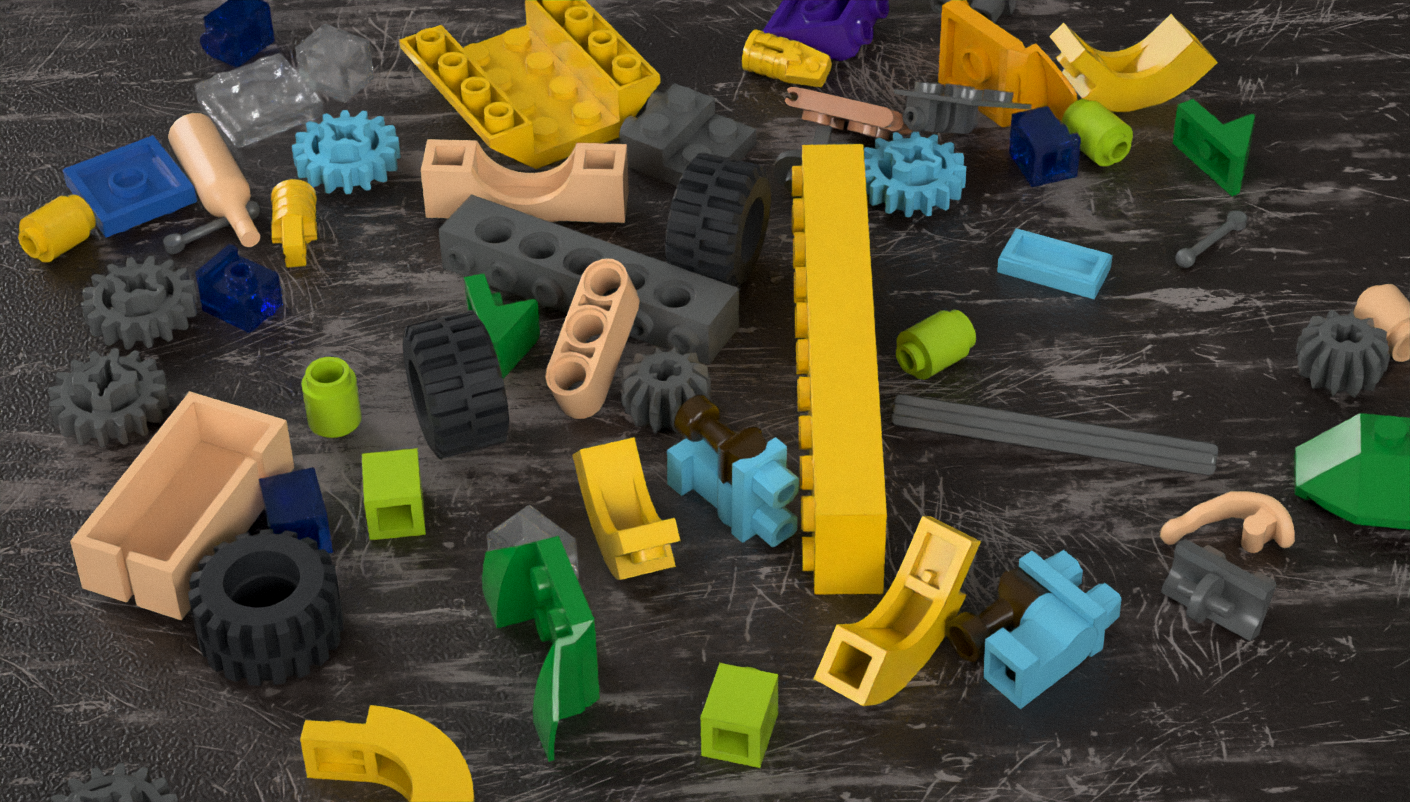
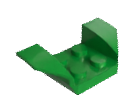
(541, 585)

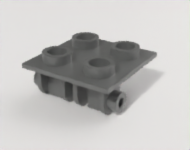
(950, 111)

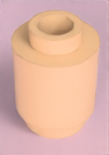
(1390, 313)

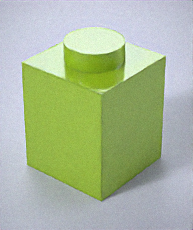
(393, 494)
(739, 715)

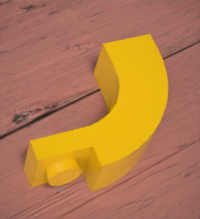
(1138, 76)
(622, 512)
(891, 644)
(389, 751)

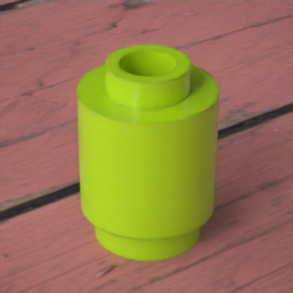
(1102, 133)
(935, 343)
(331, 397)

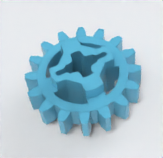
(346, 151)
(913, 173)

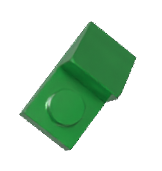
(1214, 146)
(511, 326)

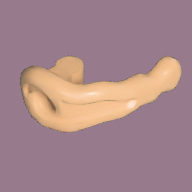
(1262, 516)

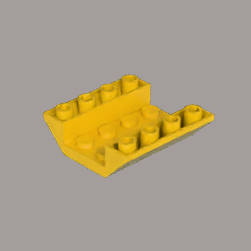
(541, 83)

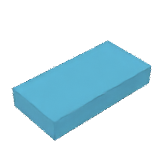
(1054, 263)

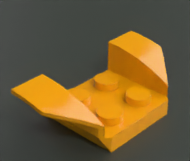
(990, 58)

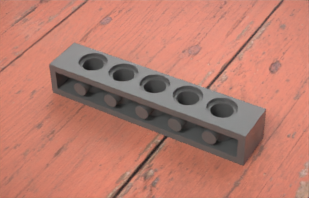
(549, 260)

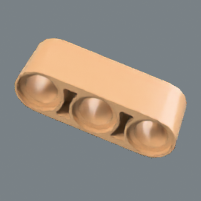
(597, 360)

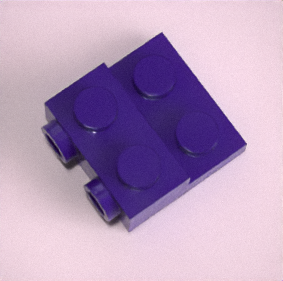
(828, 25)

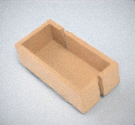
(179, 502)

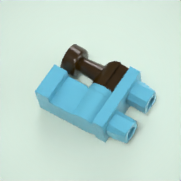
(733, 473)
(1052, 621)

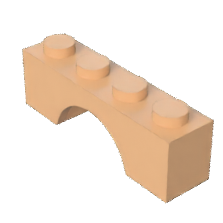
(581, 189)

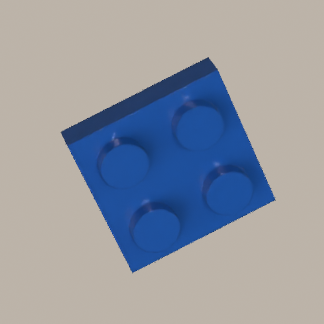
(130, 185)

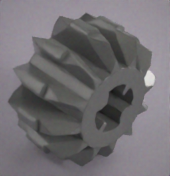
(1342, 353)
(660, 384)

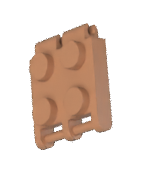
(835, 110)

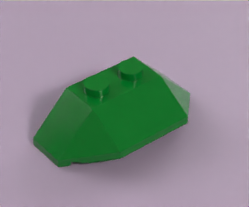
(1359, 470)

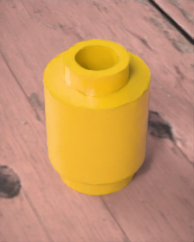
(56, 227)

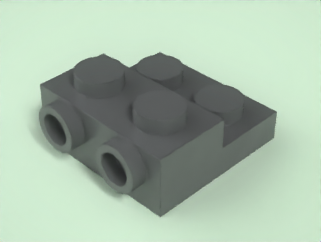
(677, 129)

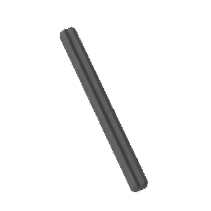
(1055, 434)

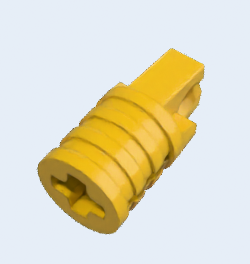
(785, 59)
(294, 219)

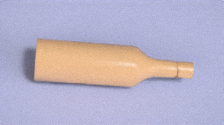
(213, 173)

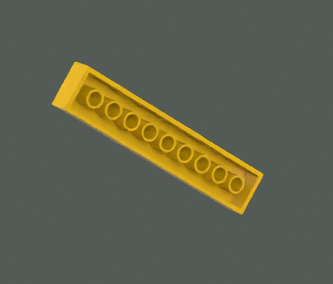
(842, 374)

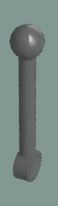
(1235, 220)
(176, 243)

